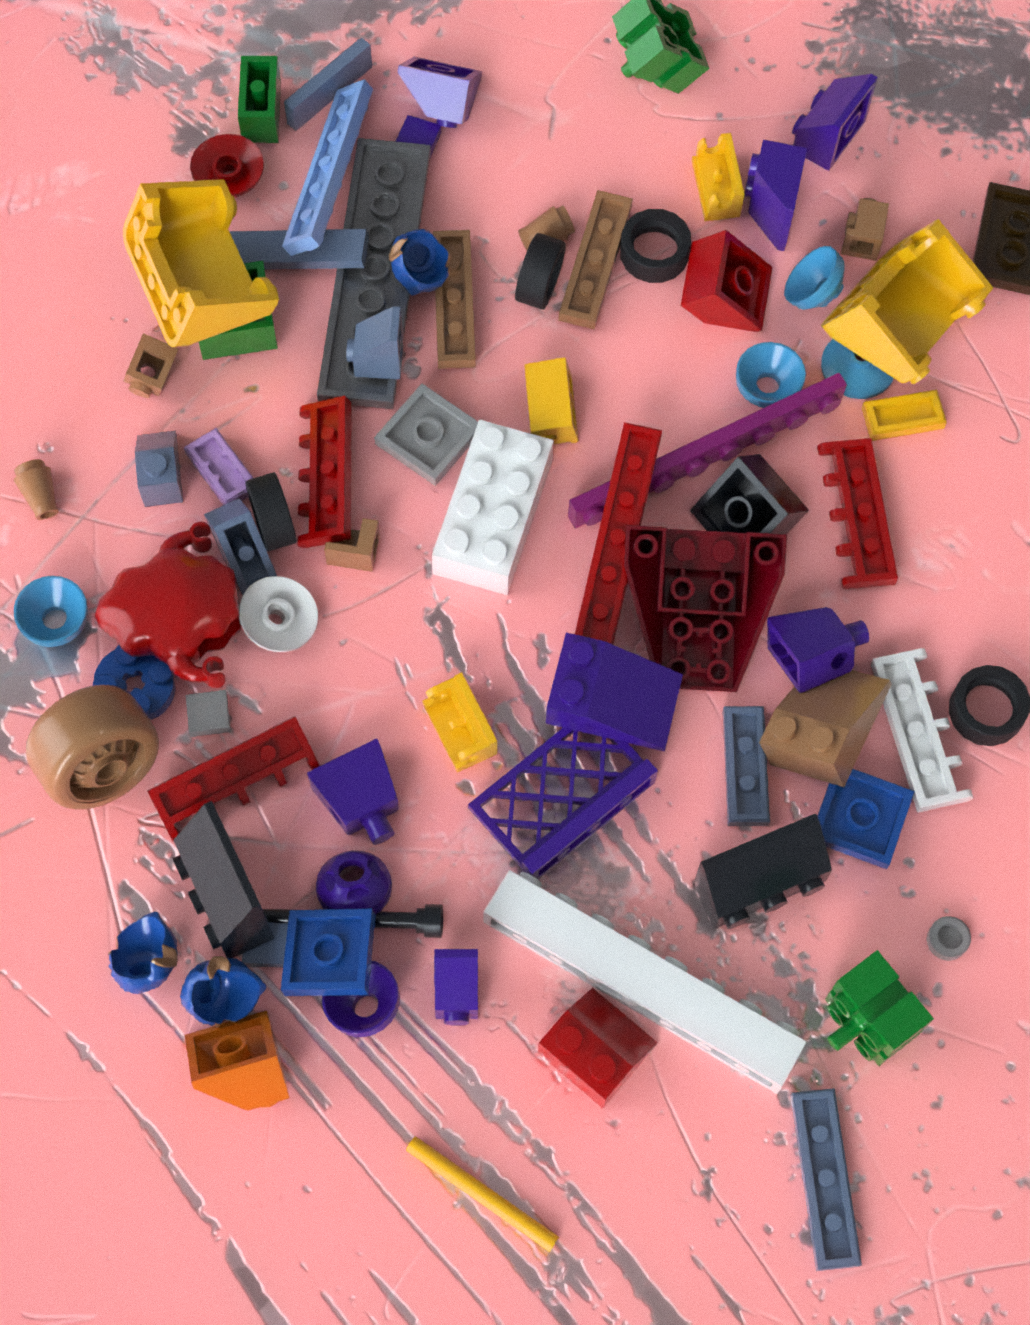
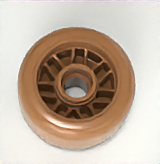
(92, 747)

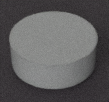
(948, 938)

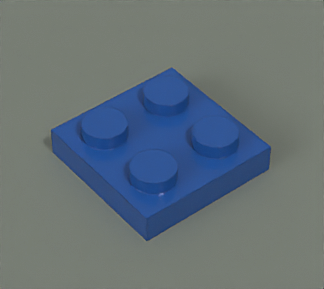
(864, 817)
(328, 952)

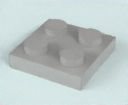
(427, 434)

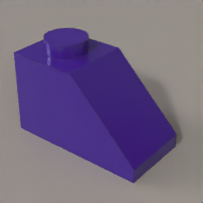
(456, 985)

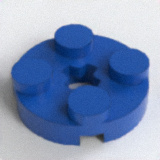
(155, 675)

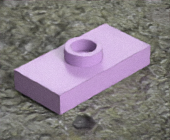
(219, 466)

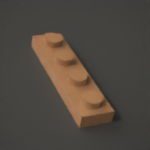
(595, 260)
(455, 304)

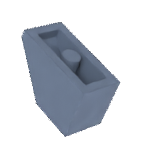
(378, 346)
(158, 468)
(240, 543)

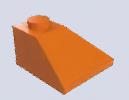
(238, 1063)

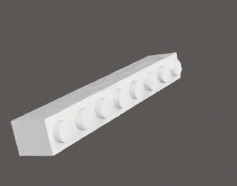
(644, 981)

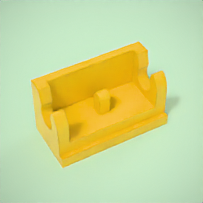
(718, 179)
(551, 400)
(460, 723)

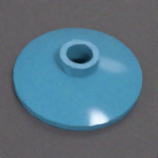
(861, 377)

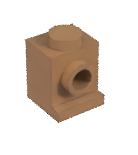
(865, 229)
(153, 354)

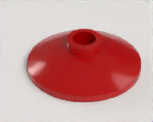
(226, 154)

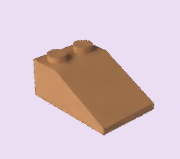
(825, 727)

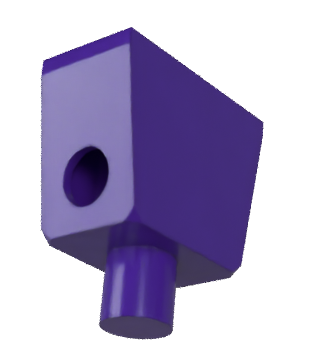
(814, 645)
(358, 791)

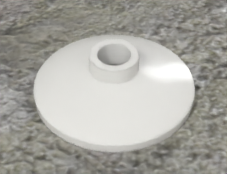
(279, 597)

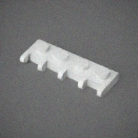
(917, 732)

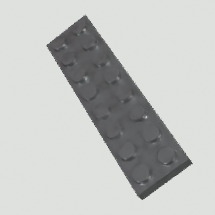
(387, 202)

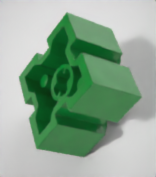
(659, 44)
(876, 1009)

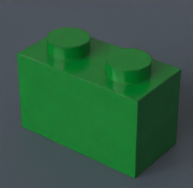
(259, 98)

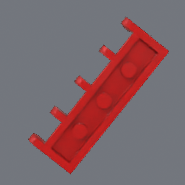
(328, 471)
(862, 512)
(232, 772)

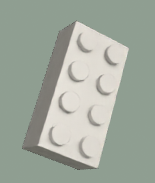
(492, 507)

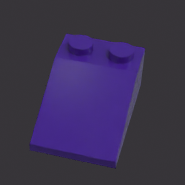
(612, 693)

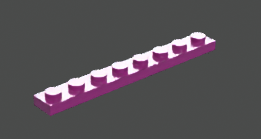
(722, 444)

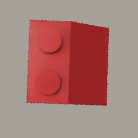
(726, 283)
(596, 1046)

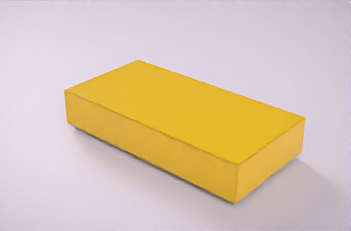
(904, 415)

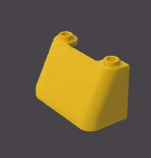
(191, 262)
(909, 303)

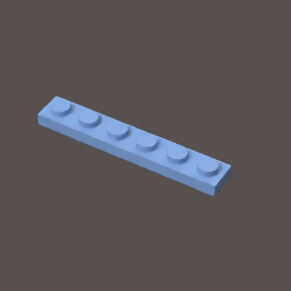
(327, 168)

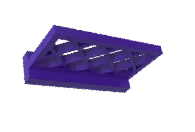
(580, 824)

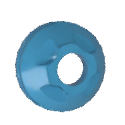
(816, 279)
(770, 361)
(43, 597)

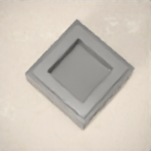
(208, 713)

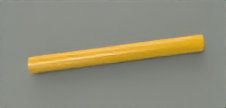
(482, 1193)

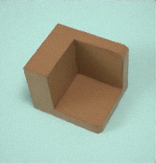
(358, 551)

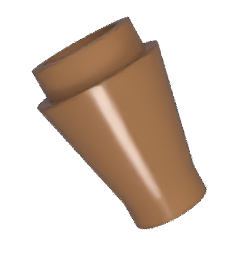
(553, 223)
(36, 486)

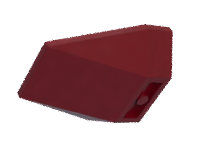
(703, 598)

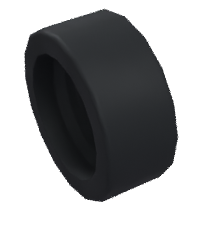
(655, 221)
(540, 271)
(271, 511)
(1001, 679)

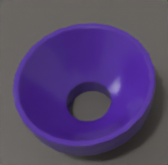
(368, 892)
(341, 1009)

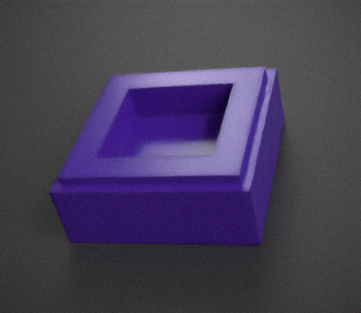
(419, 132)

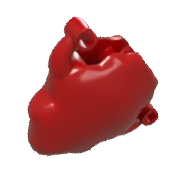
(175, 607)

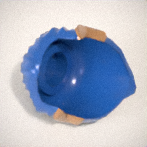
(420, 261)
(143, 954)
(221, 991)

